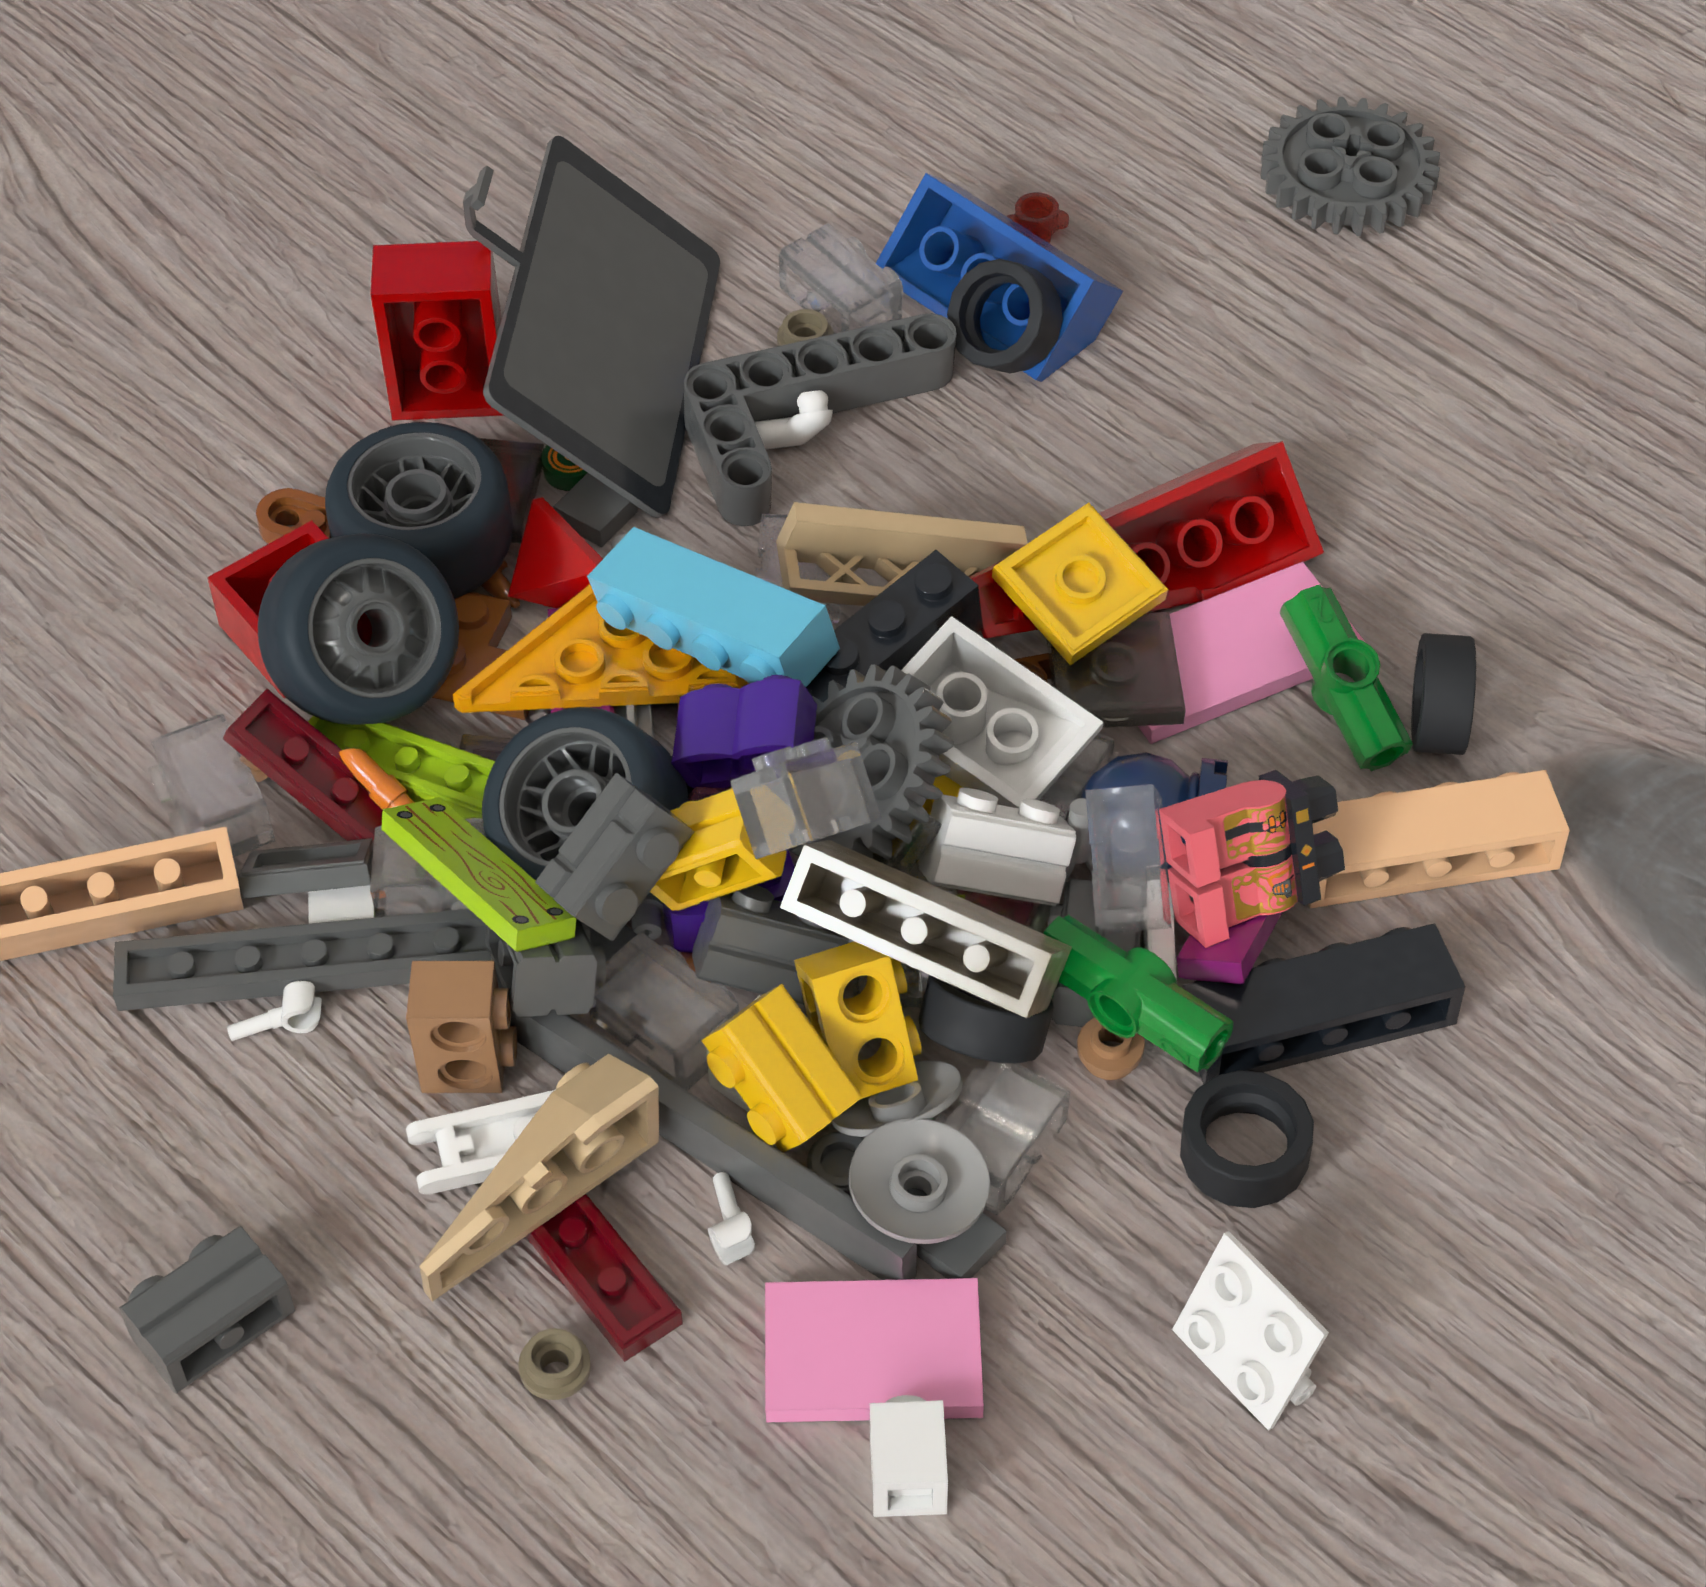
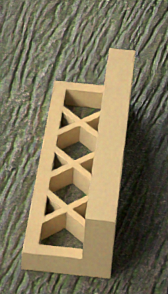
(883, 541)

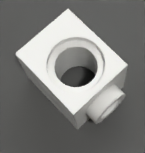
(908, 1457)

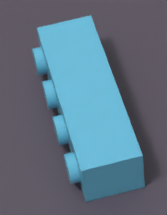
(711, 610)

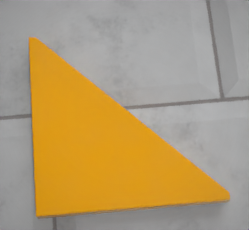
(585, 663)

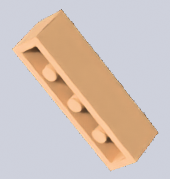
(1444, 837)
(117, 893)

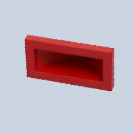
(551, 559)

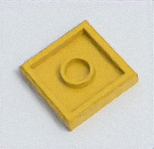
(1079, 583)

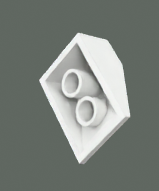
(1006, 723)

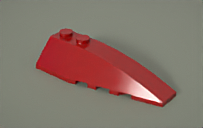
(1199, 532)

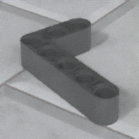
(849, 366)

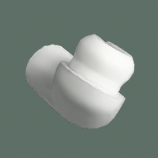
(801, 427)

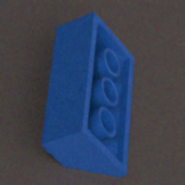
(953, 231)

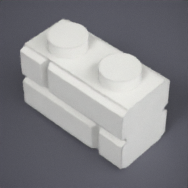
(999, 847)

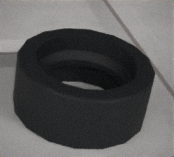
(1042, 326)
(1443, 694)
(980, 1027)
(1249, 1094)

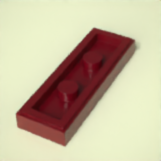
(304, 766)
(606, 1278)

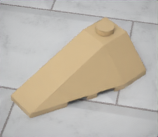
(574, 1142)

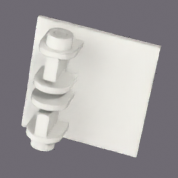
(1251, 1332)

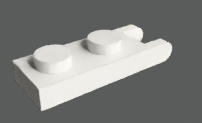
(472, 1140)

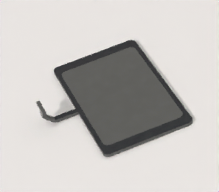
(599, 324)

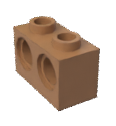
(460, 1026)

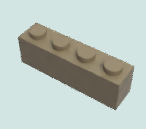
(926, 927)

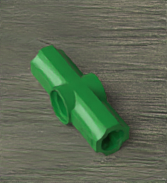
(1358, 707)
(1139, 995)

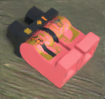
(1248, 852)

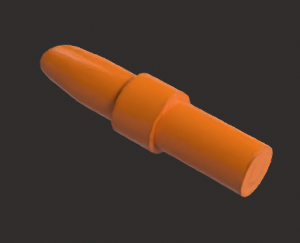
(383, 788)

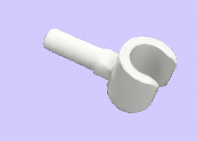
(298, 1013)
(733, 1235)

